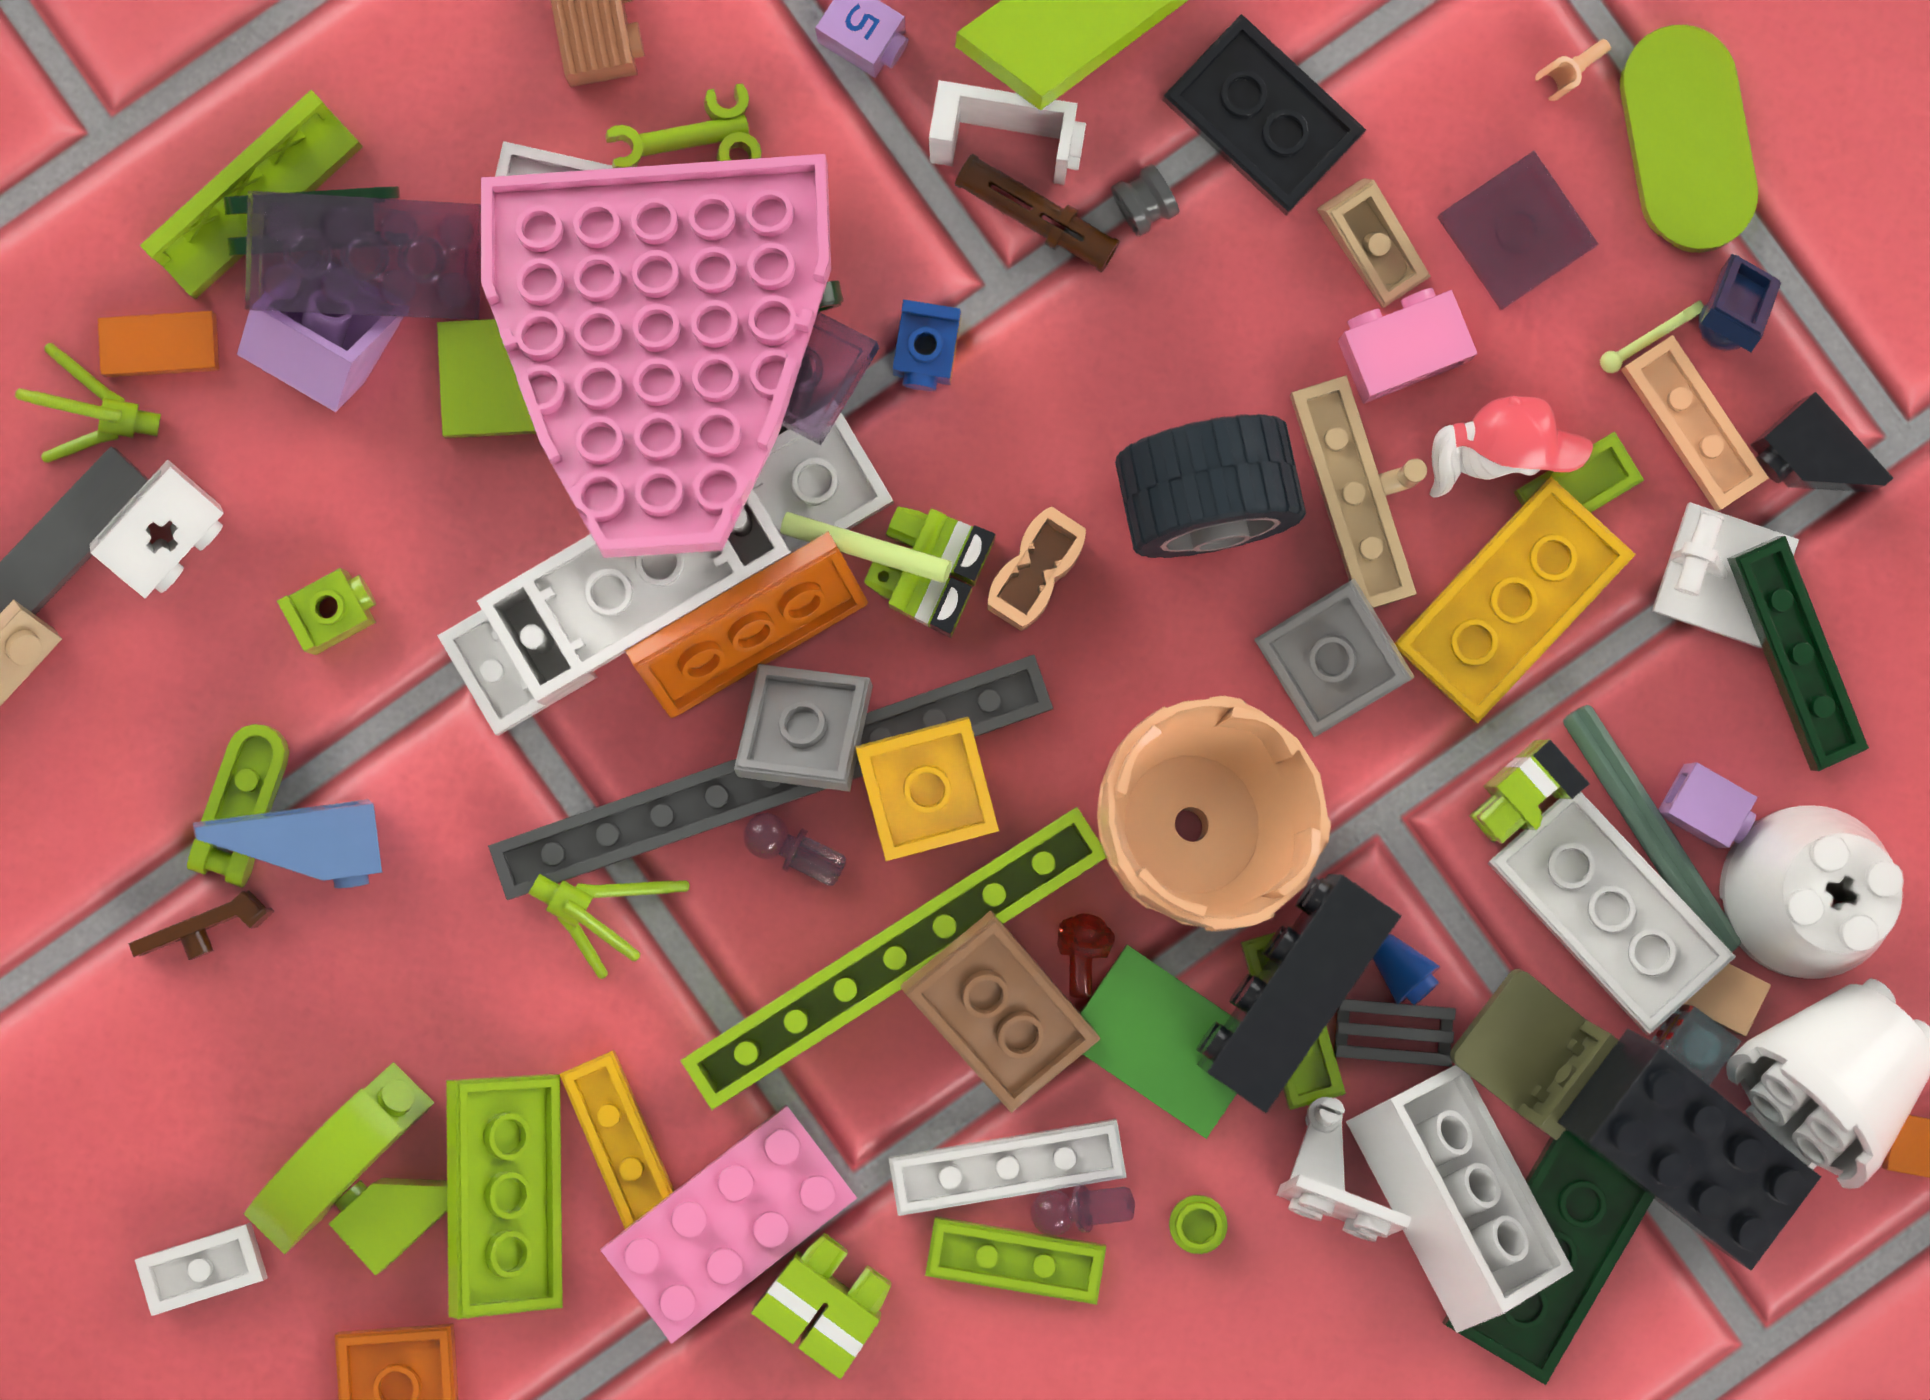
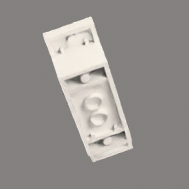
(583, 610)

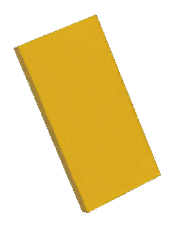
(1513, 599)

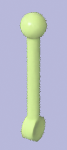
(1612, 361)

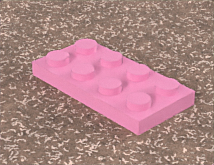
(728, 1224)

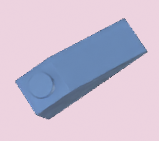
(317, 841)

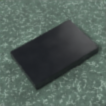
(1264, 114)

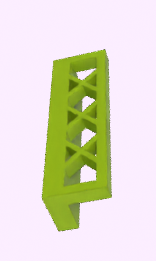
(287, 158)

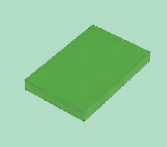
(1151, 1039)

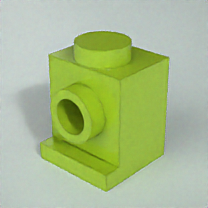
(321, 633)

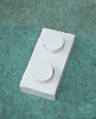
(201, 1269)

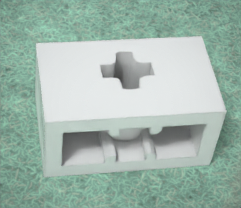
(126, 539)

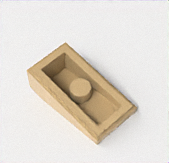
(1374, 241)

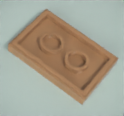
(1000, 1011)

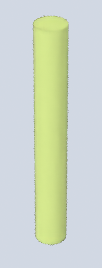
(868, 547)

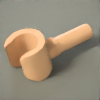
(1568, 71)

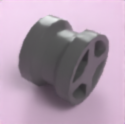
(1145, 200)

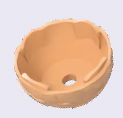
(1255, 804)

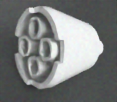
(1783, 884)
(1837, 1079)

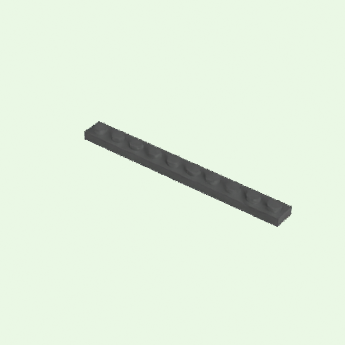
(720, 797)

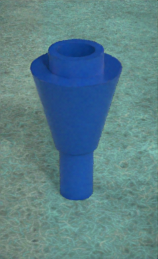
(1405, 970)

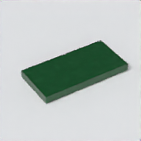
(1593, 1219)

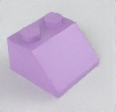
(317, 352)

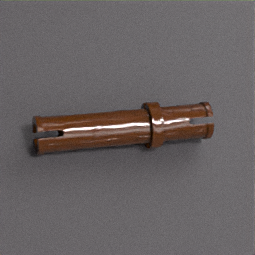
(1095, 248)

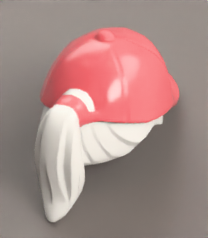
(1504, 439)

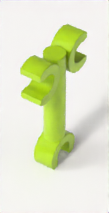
(726, 126)

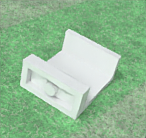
(1003, 111)

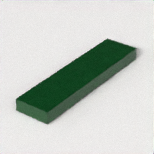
(1798, 653)

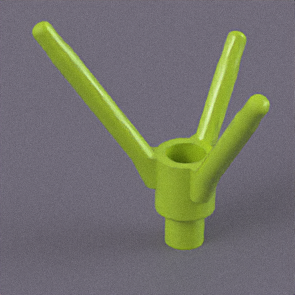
(114, 416)
(570, 907)

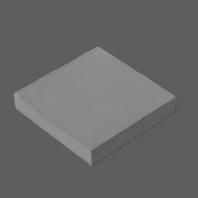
(1334, 658)
(803, 727)

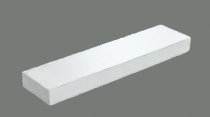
(1007, 1167)

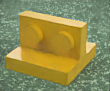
(927, 788)

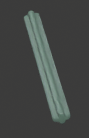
(1647, 821)

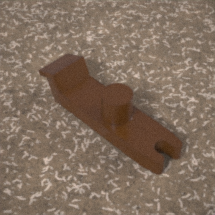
(193, 930)

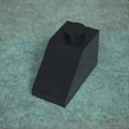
(1817, 451)

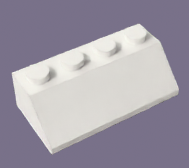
(1465, 1198)

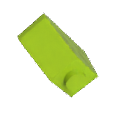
(388, 1217)

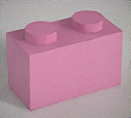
(1407, 344)

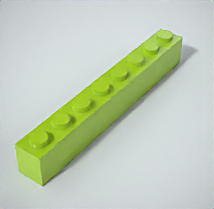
(890, 958)

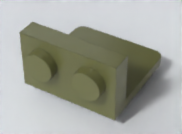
(1532, 1050)

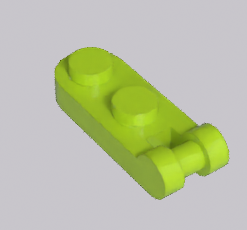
(243, 787)

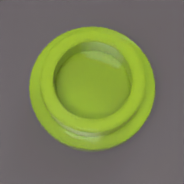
(1198, 1224)

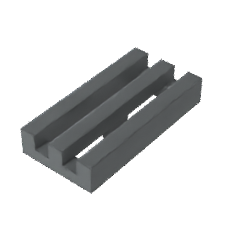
(1443, 1036)

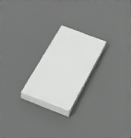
(1612, 911)

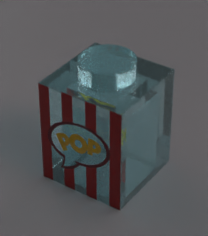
(1696, 1042)

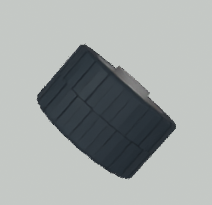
(1210, 486)

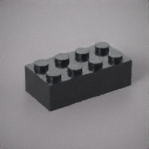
(1297, 989)
(1689, 1148)

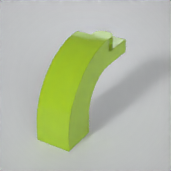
(336, 1157)

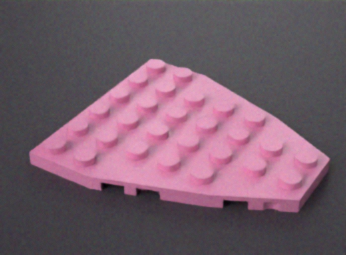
(658, 331)

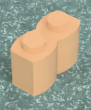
(1045, 556)

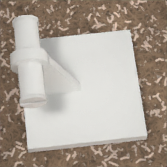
(1698, 578)
(1319, 1180)

